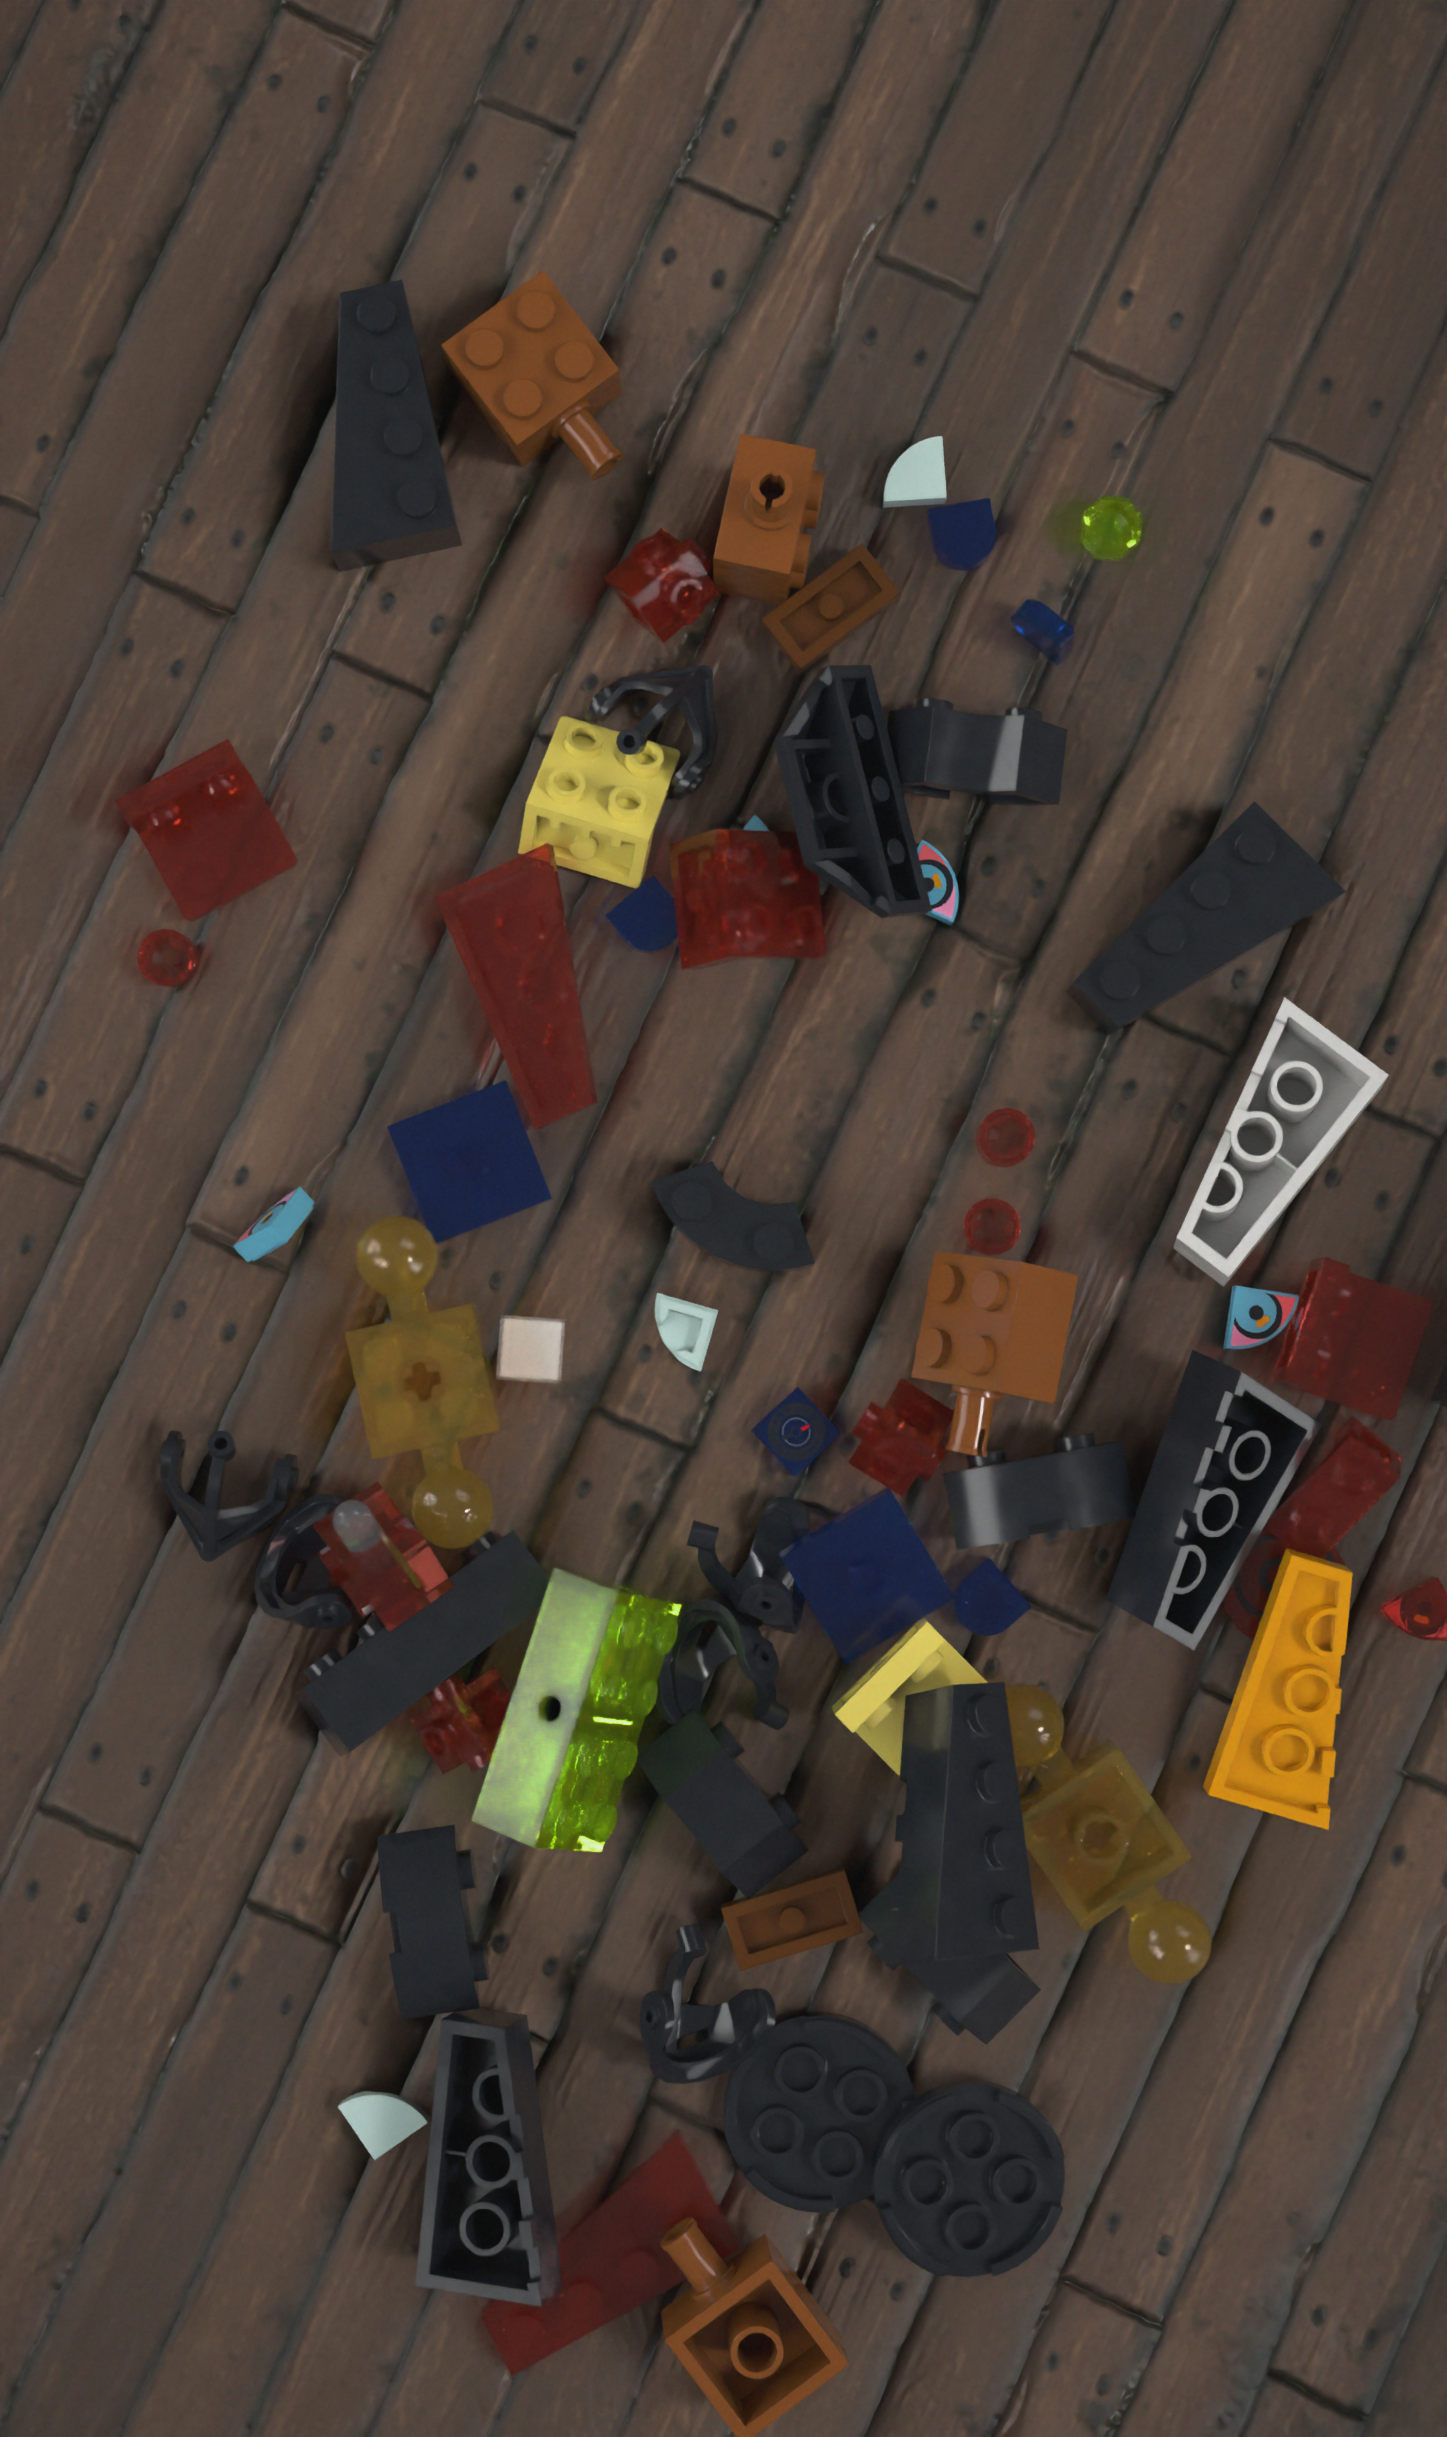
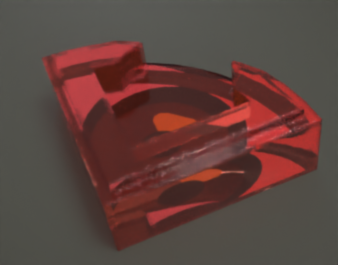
(1419, 1611)

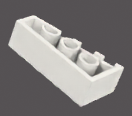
(1284, 1126)

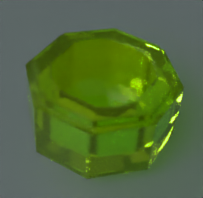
(1111, 528)

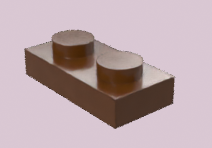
(830, 608)
(791, 1918)

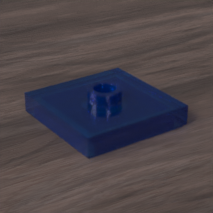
(470, 1162)
(866, 1575)

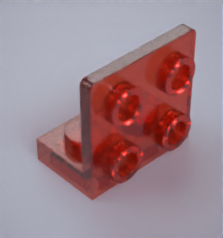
(208, 830)
(744, 898)
(1352, 1339)

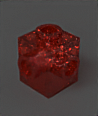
(664, 583)
(894, 1448)
(463, 1720)

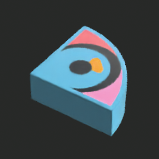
(940, 883)
(275, 1226)
(1256, 1316)

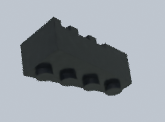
(387, 452)
(1219, 909)
(1207, 1497)
(396, 1668)
(960, 1831)
(487, 2174)

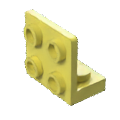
(597, 802)
(912, 1665)

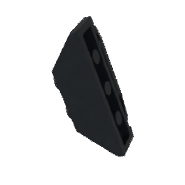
(850, 794)

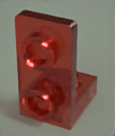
(1337, 1491)

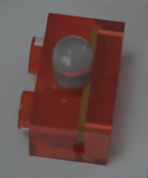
(382, 1557)

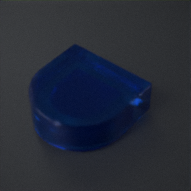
(963, 533)
(1044, 629)
(646, 918)
(988, 1600)

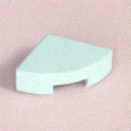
(917, 476)
(685, 1328)
(382, 2119)

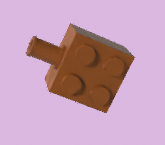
(538, 376)
(763, 520)
(992, 1334)
(747, 2330)

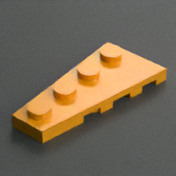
(1284, 1711)

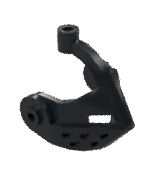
(683, 687)
(208, 1526)
(298, 1542)
(773, 1601)
(690, 1664)
(731, 2028)

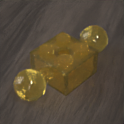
(452, 1502)
(1166, 1936)

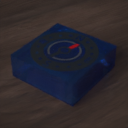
(796, 1431)

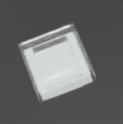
(530, 1349)

